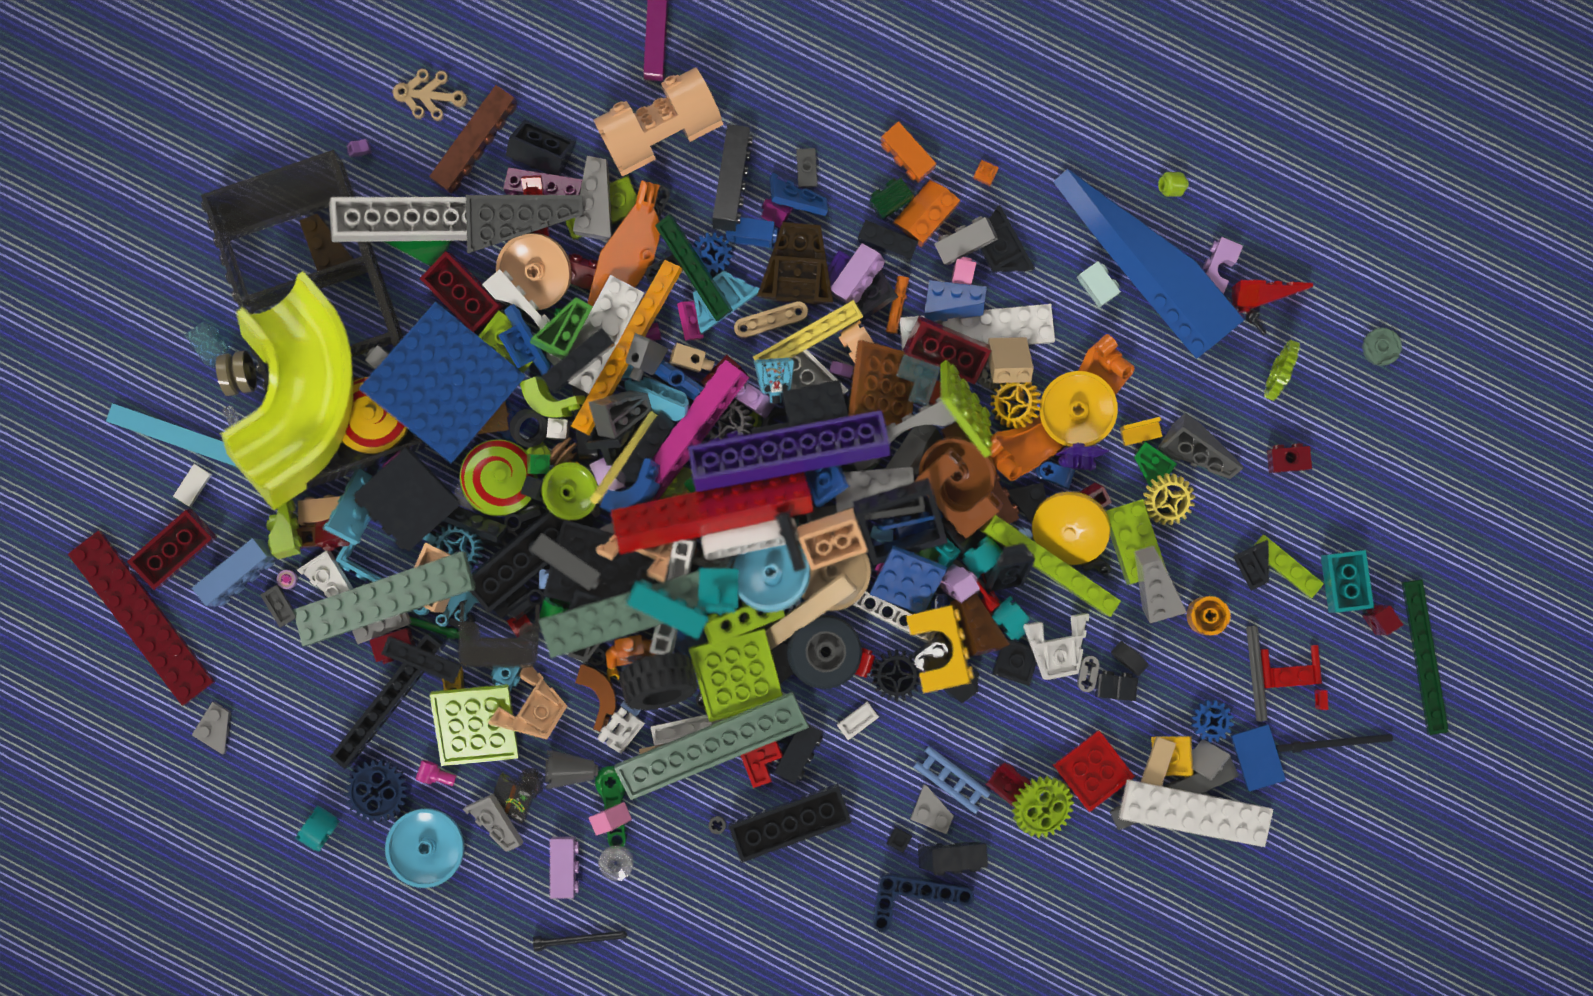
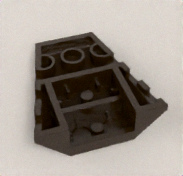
(797, 267)

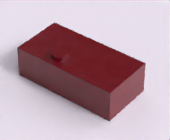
(461, 292)
(938, 343)
(172, 549)

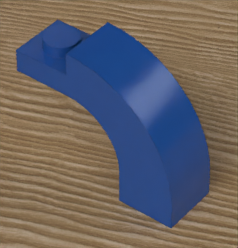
(641, 492)

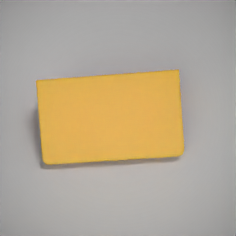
(1141, 431)

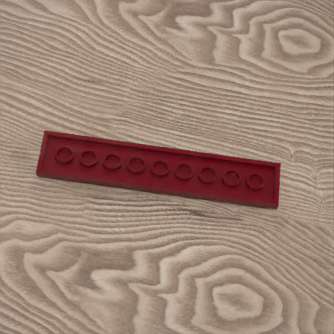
(141, 618)

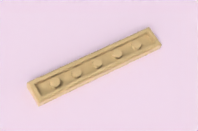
(809, 610)

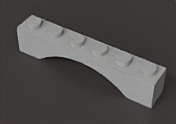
(934, 415)

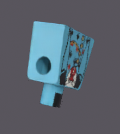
(774, 376)

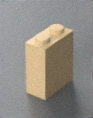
(1010, 360)

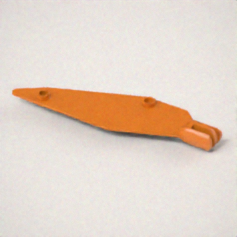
(631, 245)

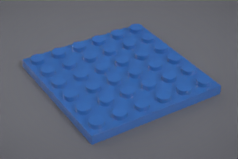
(442, 382)

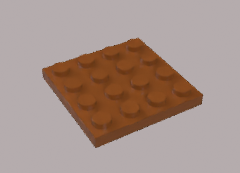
(876, 383)

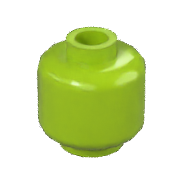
(1173, 184)

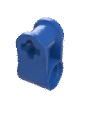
(1058, 475)

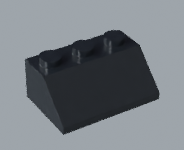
(540, 148)

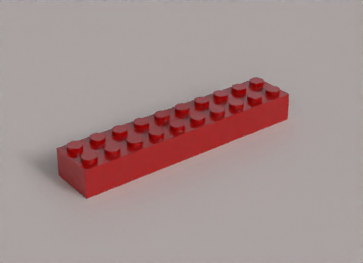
(709, 511)

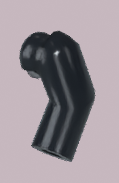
(1097, 564)

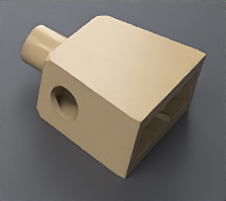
(682, 355)

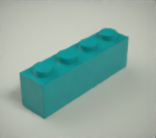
(667, 609)

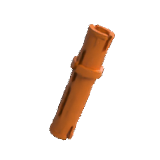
(897, 305)

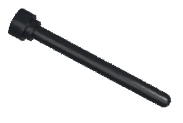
(541, 943)

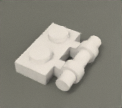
(624, 733)

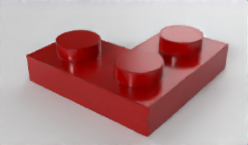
(756, 761)

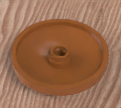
(973, 477)

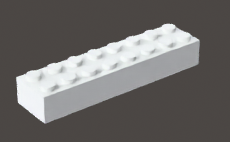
(398, 219)

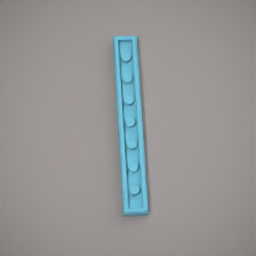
(168, 433)

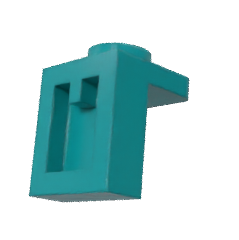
(948, 553)

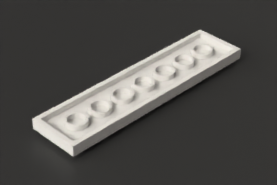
(1026, 321)
(1196, 813)

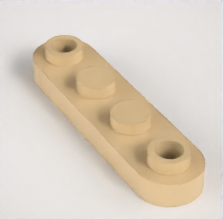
(770, 319)

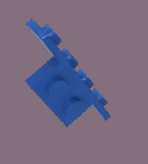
(518, 342)
(910, 525)

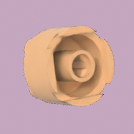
(851, 336)

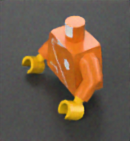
(626, 652)

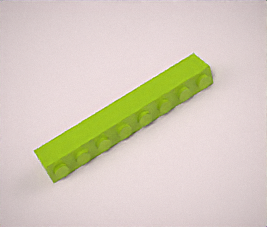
(1053, 567)

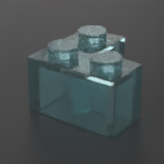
(922, 374)

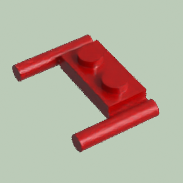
(1291, 675)

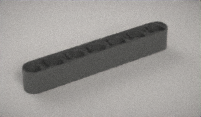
(1195, 784)

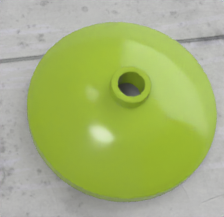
(579, 486)

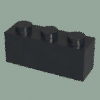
(887, 241)
(798, 753)

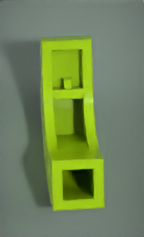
(540, 399)

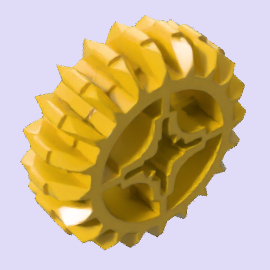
(1014, 410)

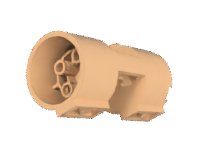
(686, 107)

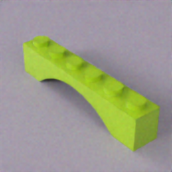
(284, 536)

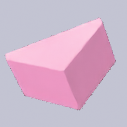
(610, 818)

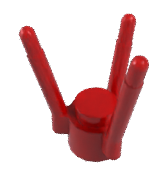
(989, 601)

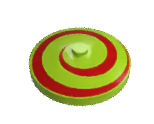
(494, 477)

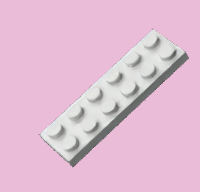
(612, 313)

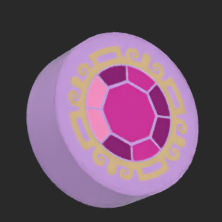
(287, 579)

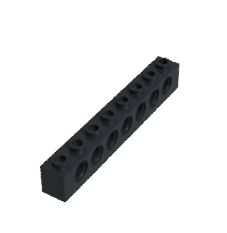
(382, 707)

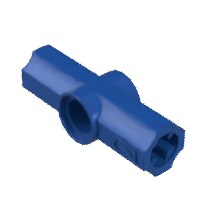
(670, 374)

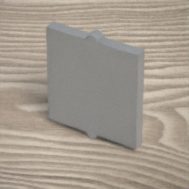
(1208, 759)

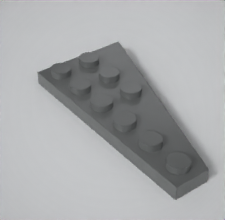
(505, 217)

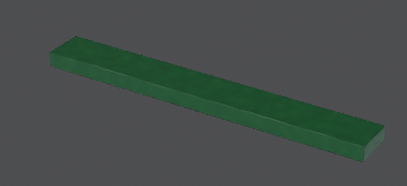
(1425, 657)

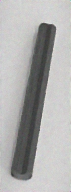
(1256, 673)

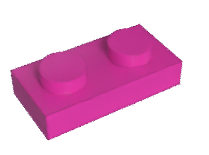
(689, 320)

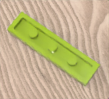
(1291, 569)

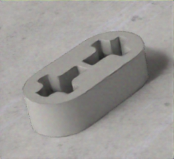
(1092, 674)

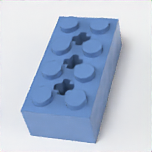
(234, 573)

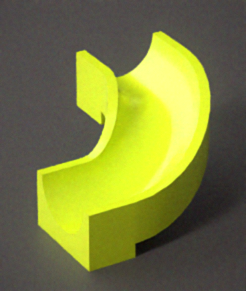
(306, 395)

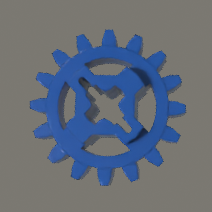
(719, 251)
(1218, 715)

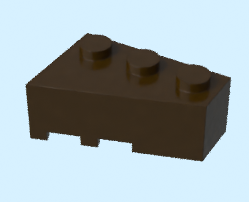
(319, 240)

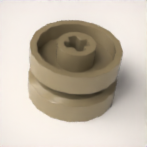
(236, 373)

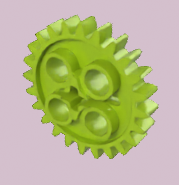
(1281, 370)
(1042, 806)

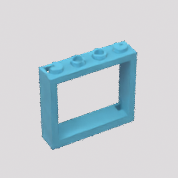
(363, 573)

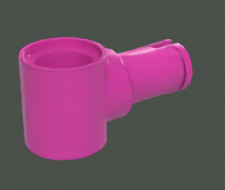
(429, 773)

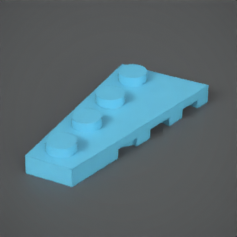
(348, 517)

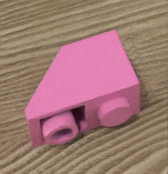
(963, 271)

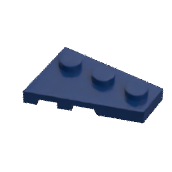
(789, 195)

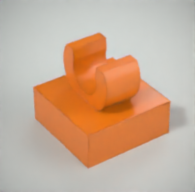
(985, 172)

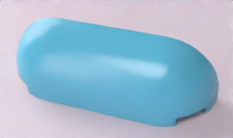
(662, 397)

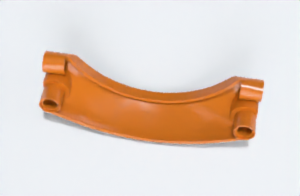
(1028, 447)

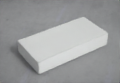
(192, 485)
(857, 720)

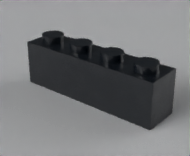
(578, 360)
(645, 448)

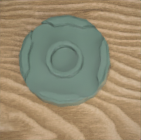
(1382, 346)

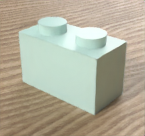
(1099, 284)

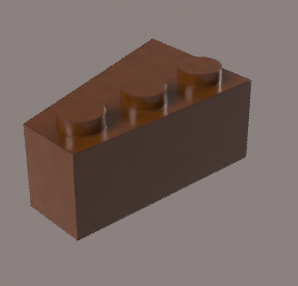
(979, 627)

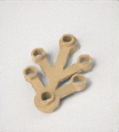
(427, 95)

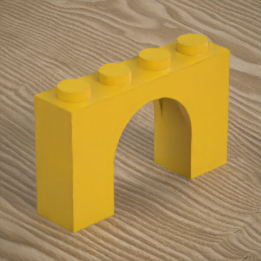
(957, 670)

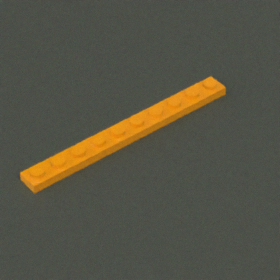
(639, 324)

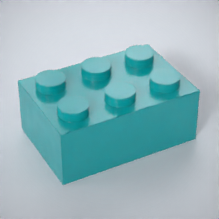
(1347, 581)

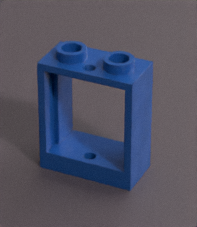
(754, 233)

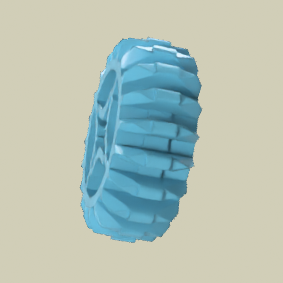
(443, 538)

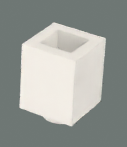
(558, 429)

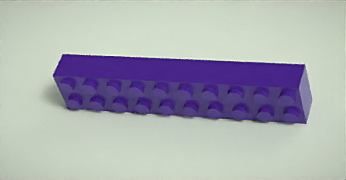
(789, 450)

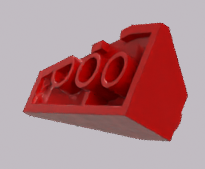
(1255, 293)

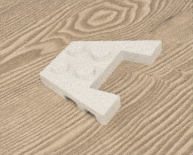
(1061, 655)

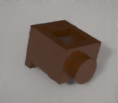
(304, 534)

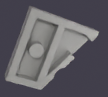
(214, 727)

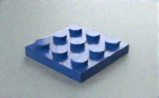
(907, 580)

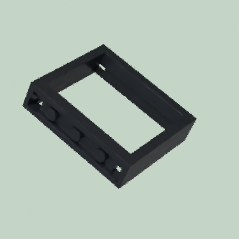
(892, 497)

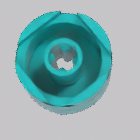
(983, 557)
(1012, 617)
(316, 827)

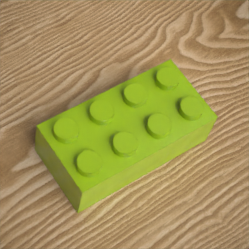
(1131, 532)

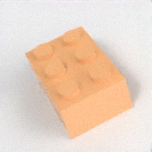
(831, 539)

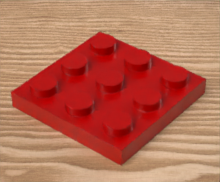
(1093, 771)

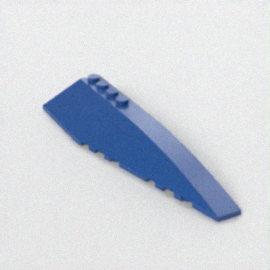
(1158, 269)

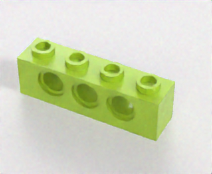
(717, 635)

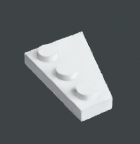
(326, 574)

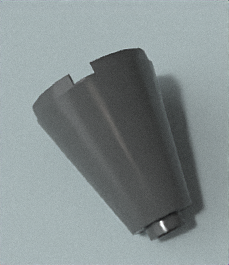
(568, 769)

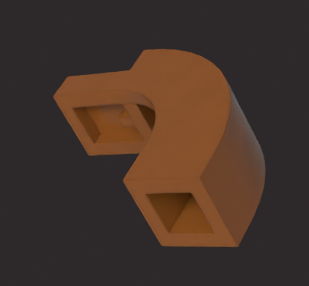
(599, 683)

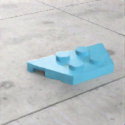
(735, 292)

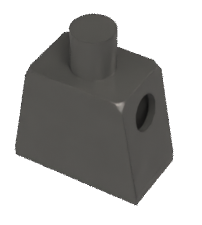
(644, 356)

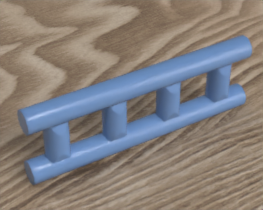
(950, 767)

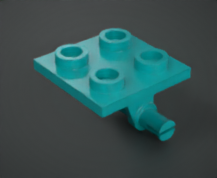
(718, 589)

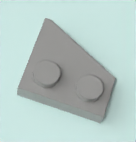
(931, 811)

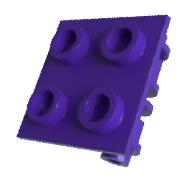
(1080, 456)

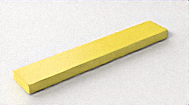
(813, 333)
(622, 458)

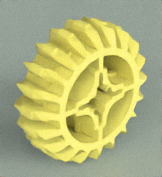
(1183, 494)

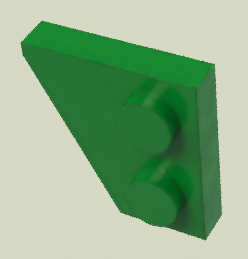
(1153, 463)

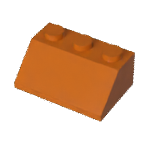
(927, 212)

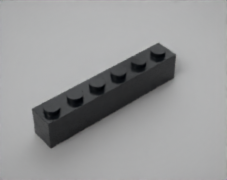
(731, 177)

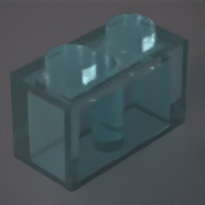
(207, 343)

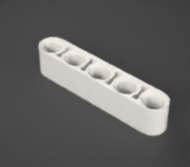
(743, 540)

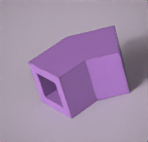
(359, 148)
(841, 369)

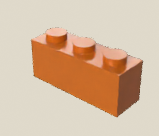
(907, 152)

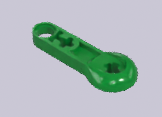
(611, 796)

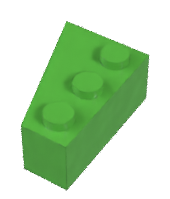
(561, 332)

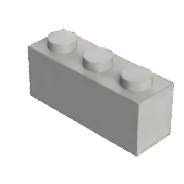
(966, 240)

